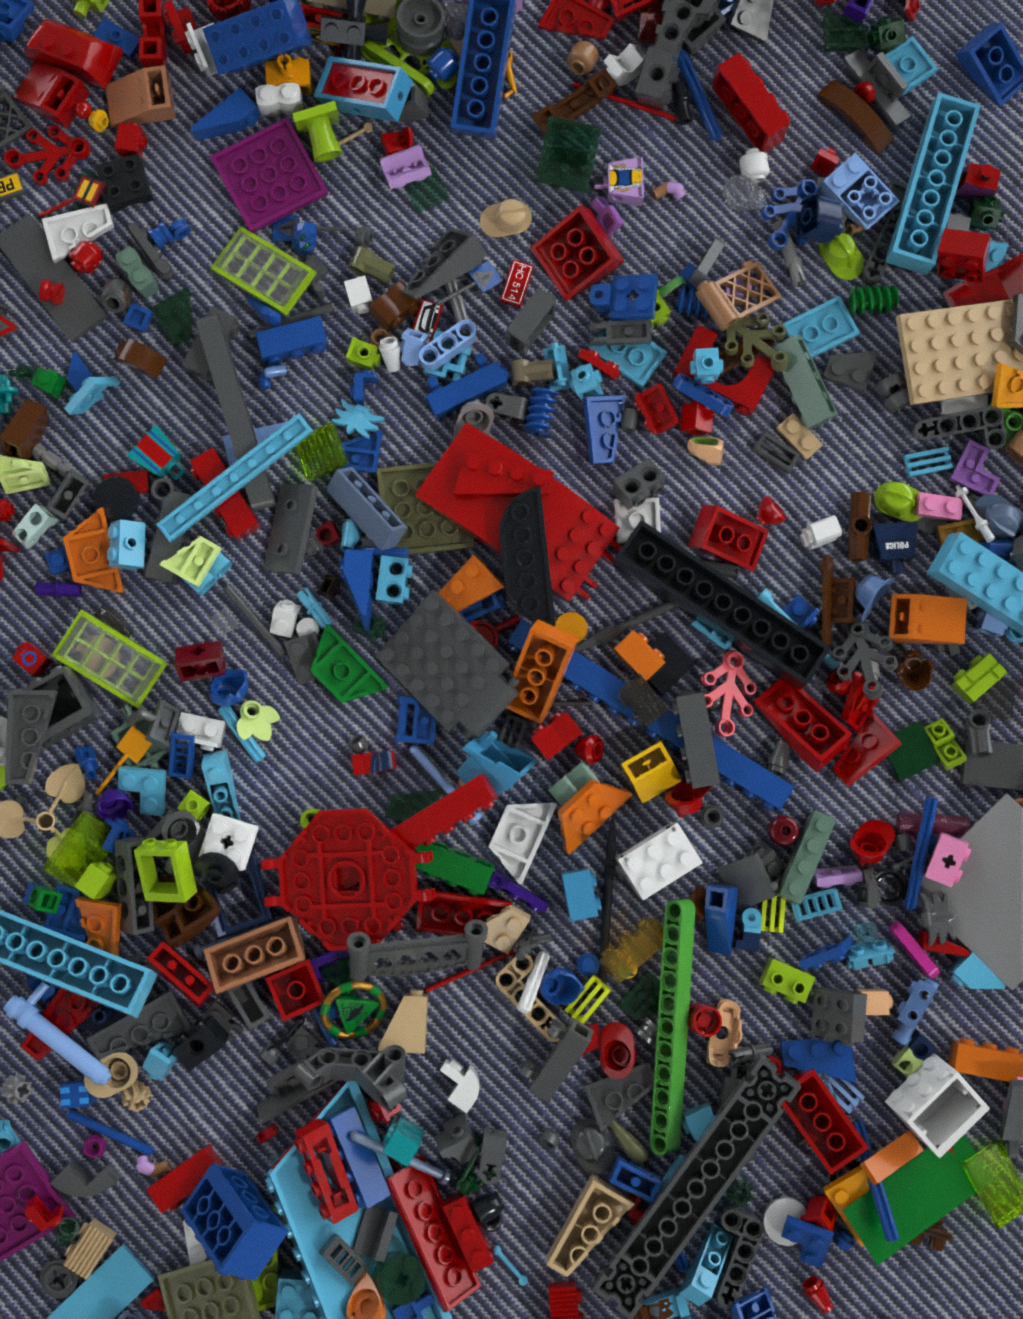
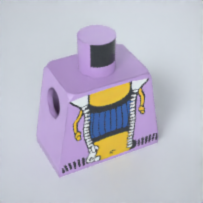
(623, 182)

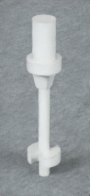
(981, 525)

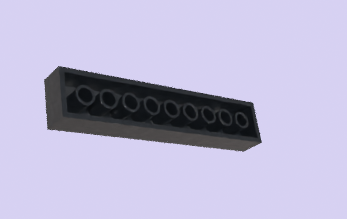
(721, 605)

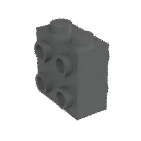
(839, 1015)

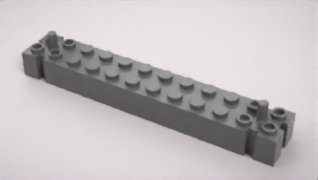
(696, 1186)

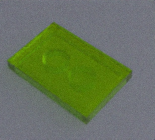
(78, 849)
(996, 1183)

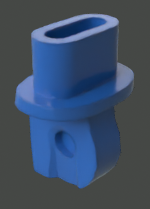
(87, 761)

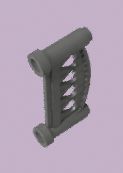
(365, 954)

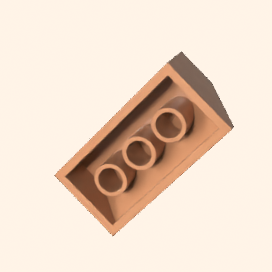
(255, 954)

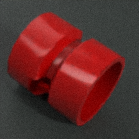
(704, 1020)

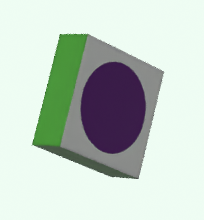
(672, 286)

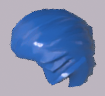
(229, 688)
(560, 987)

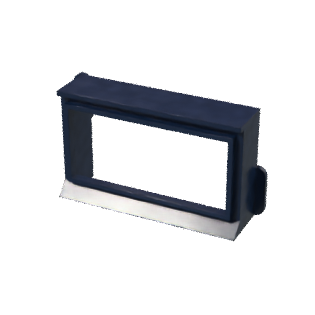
(260, 891)

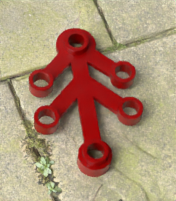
(50, 154)

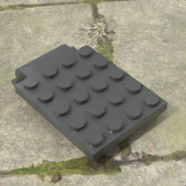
(449, 667)

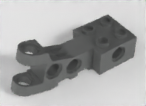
(662, 59)

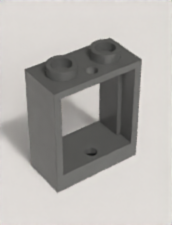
(531, 321)

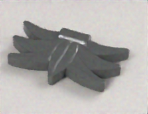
(936, 918)

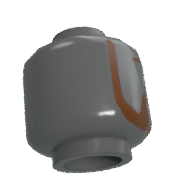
(116, 295)

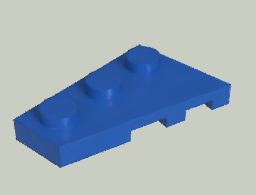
(820, 1055)

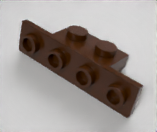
(837, 600)

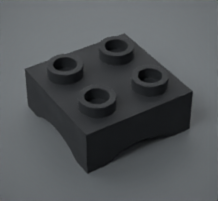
(124, 182)

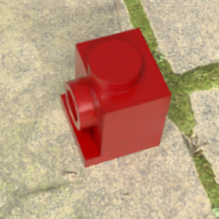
(820, 1212)

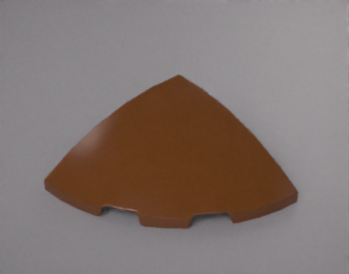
(185, 920)

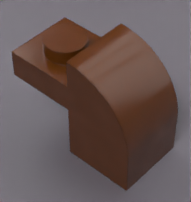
(140, 358)

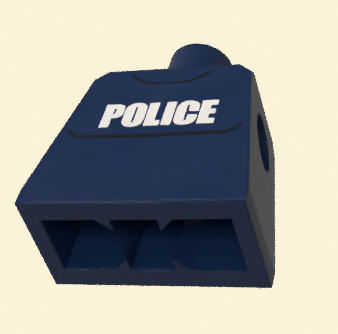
(894, 544)

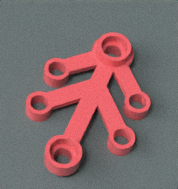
(729, 690)

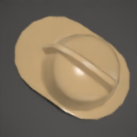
(505, 218)
(123, 1071)

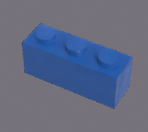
(292, 340)

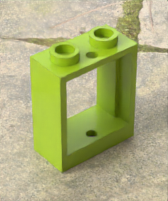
(165, 891)

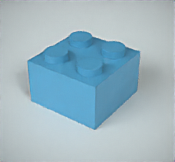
(580, 894)

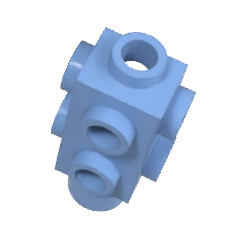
(914, 1003)

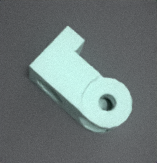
(34, 525)

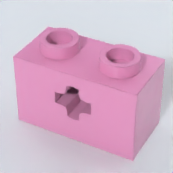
(936, 866)

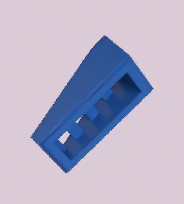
(179, 771)

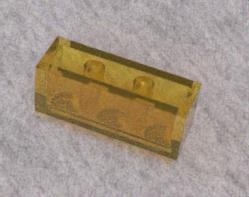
(633, 949)

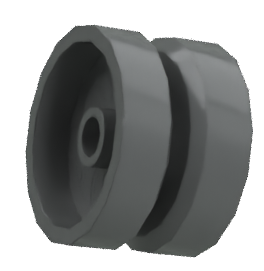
(420, 26)

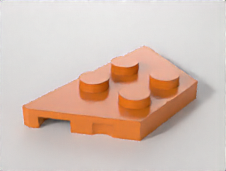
(87, 554)
(588, 811)

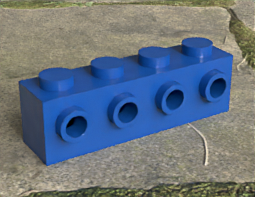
(358, 1160)

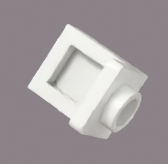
(284, 618)

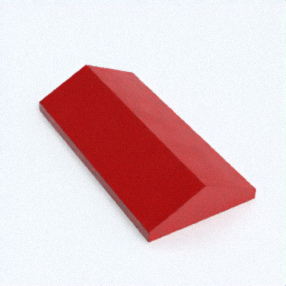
(451, 911)

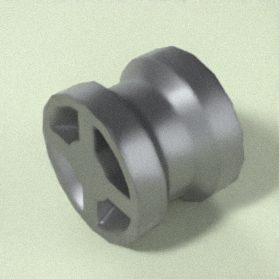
(648, 1030)

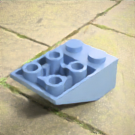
(860, 190)

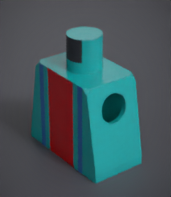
(157, 454)

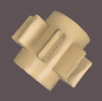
(136, 1096)

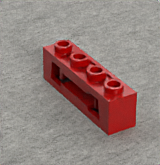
(334, 1203)

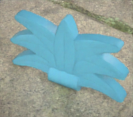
(357, 419)

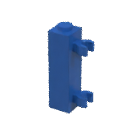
(467, 389)

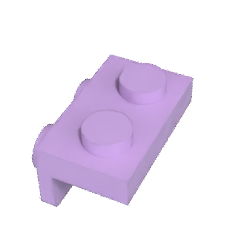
(405, 167)

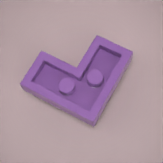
(969, 472)

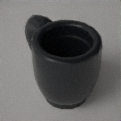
(486, 1209)

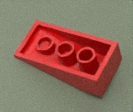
(803, 723)

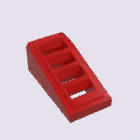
(947, 947)

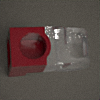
(322, 538)

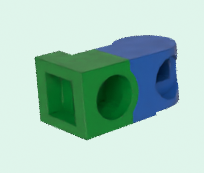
(42, 898)

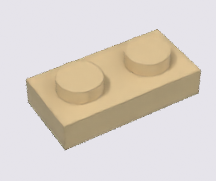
(799, 436)

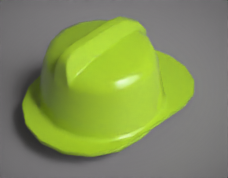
(843, 257)
(897, 501)

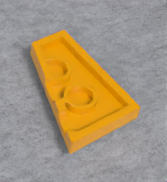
(1007, 387)

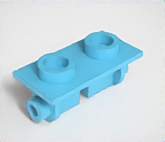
(558, 355)
(879, 953)

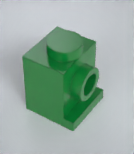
(49, 382)

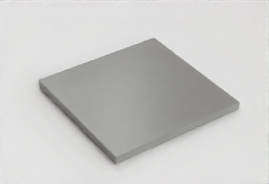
(990, 891)

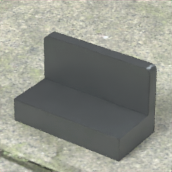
(375, 1233)

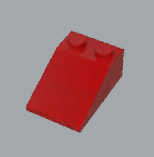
(728, 537)

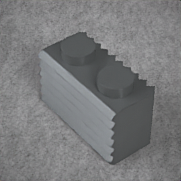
(68, 494)

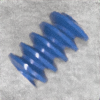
(691, 303)
(538, 412)

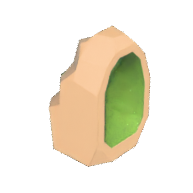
(707, 449)

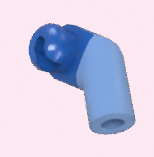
(268, 373)

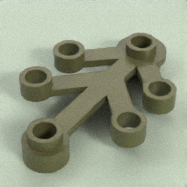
(754, 337)

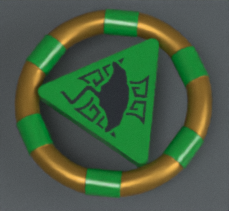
(353, 1009)

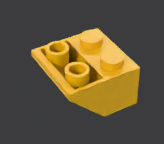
(651, 772)

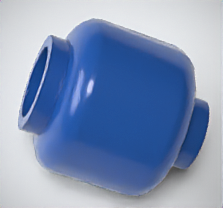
(443, 64)

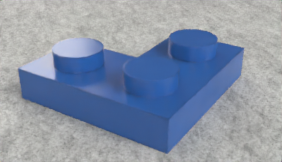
(812, 1237)

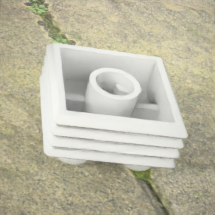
(241, 834)

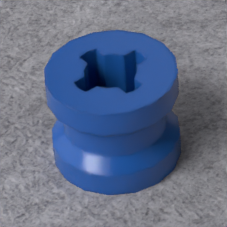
(161, 235)

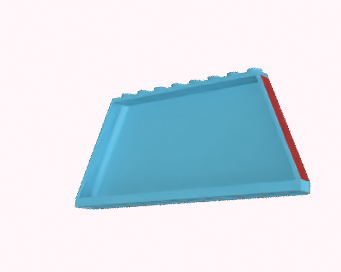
(312, 1232)

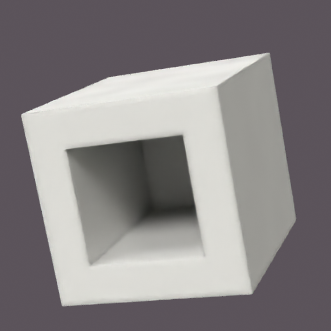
(358, 294)

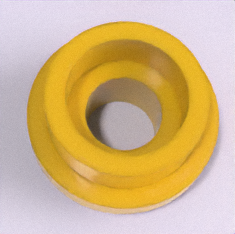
(98, 120)

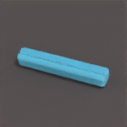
(250, 744)

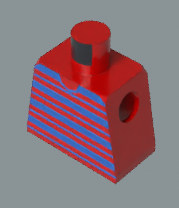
(977, 181)

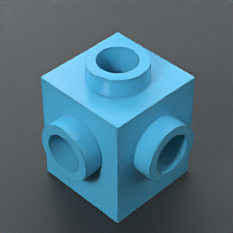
(706, 365)
(586, 381)

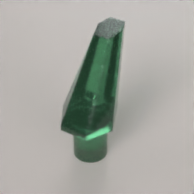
(22, 371)

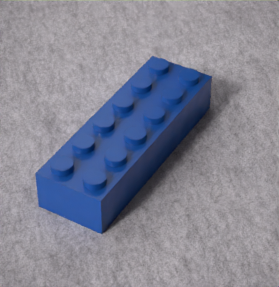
(483, 67)

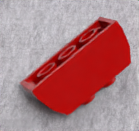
(74, 52)

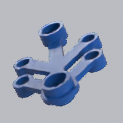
(790, 208)

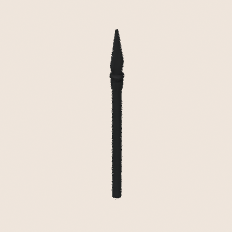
(609, 873)

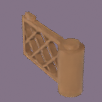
(721, 304)

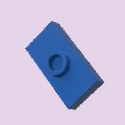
(119, 37)

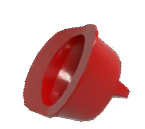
(685, 798)
(872, 841)
(617, 1050)

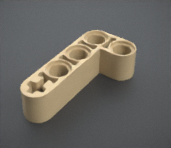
(518, 984)

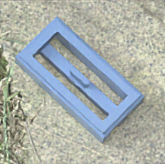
(853, 1102)

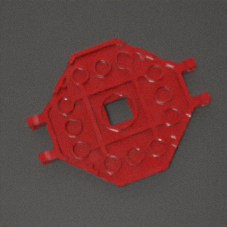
(346, 841)

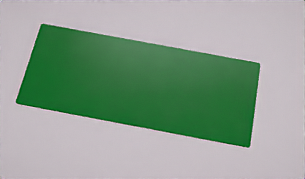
(917, 1197)

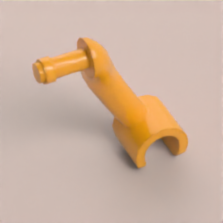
(510, 78)

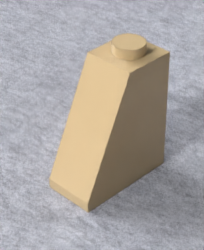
(409, 1024)

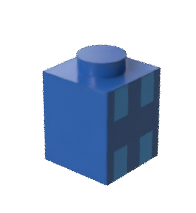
(75, 1094)

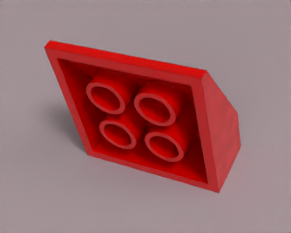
(577, 253)

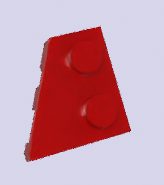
(857, 705)

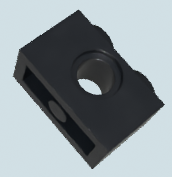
(193, 1053)

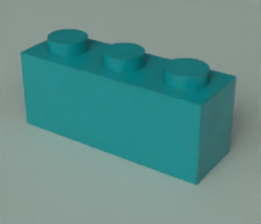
(402, 1140)

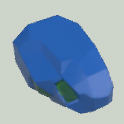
(304, 238)

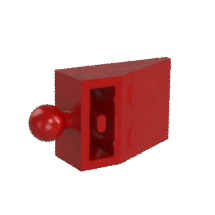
(54, 94)

